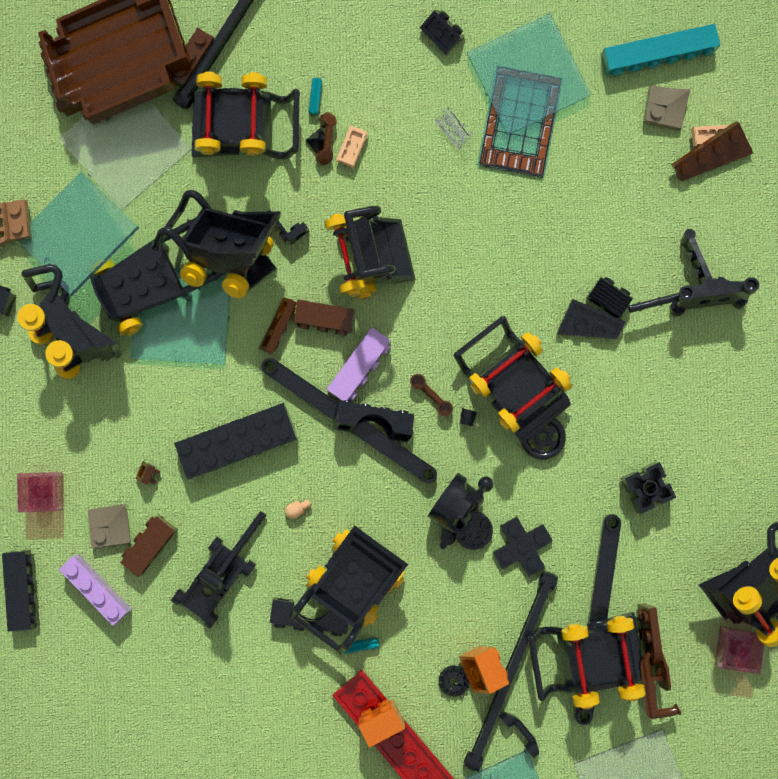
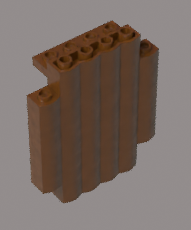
(113, 56)

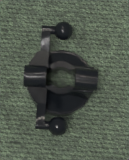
(455, 506)

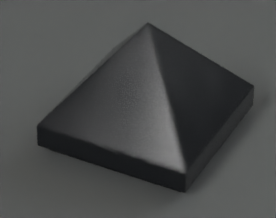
(316, 140)

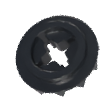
(445, 684)

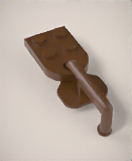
(653, 655)

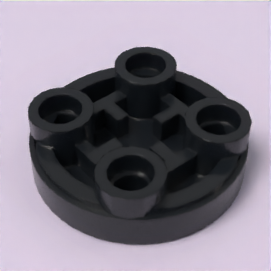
(477, 533)

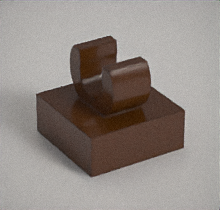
(145, 473)

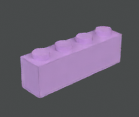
(359, 364)
(95, 589)

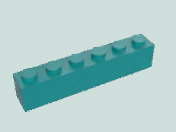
(660, 49)

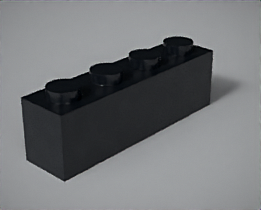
(19, 590)

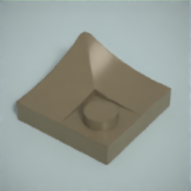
(666, 107)
(109, 526)

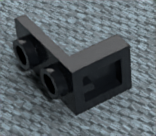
(296, 231)

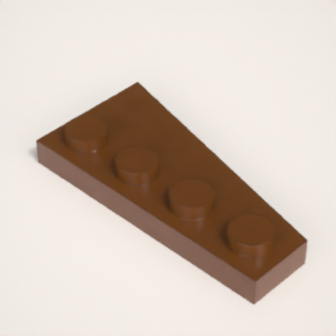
(717, 151)

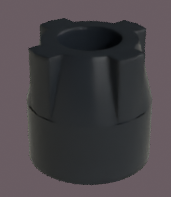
(467, 417)

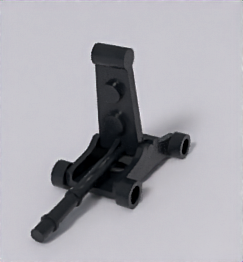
(710, 290)
(226, 562)

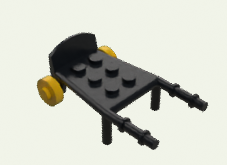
(141, 283)

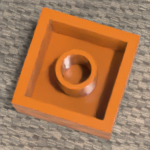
(484, 670)
(381, 722)

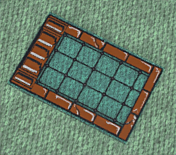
(519, 152)

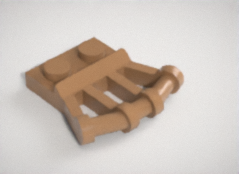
(15, 221)

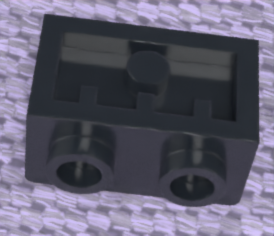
(442, 31)

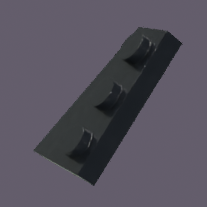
(588, 321)

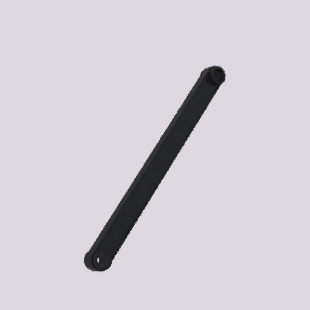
(184, 97)
(363, 430)
(547, 582)
(602, 585)

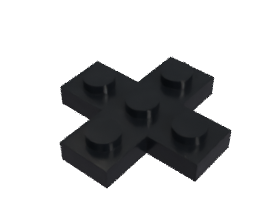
(522, 546)

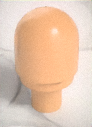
(296, 509)

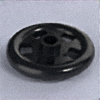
(556, 446)

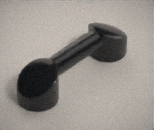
(510, 720)

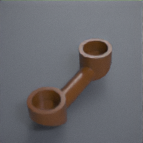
(325, 156)
(418, 381)

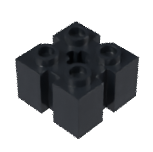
(658, 492)

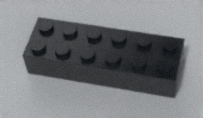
(236, 441)

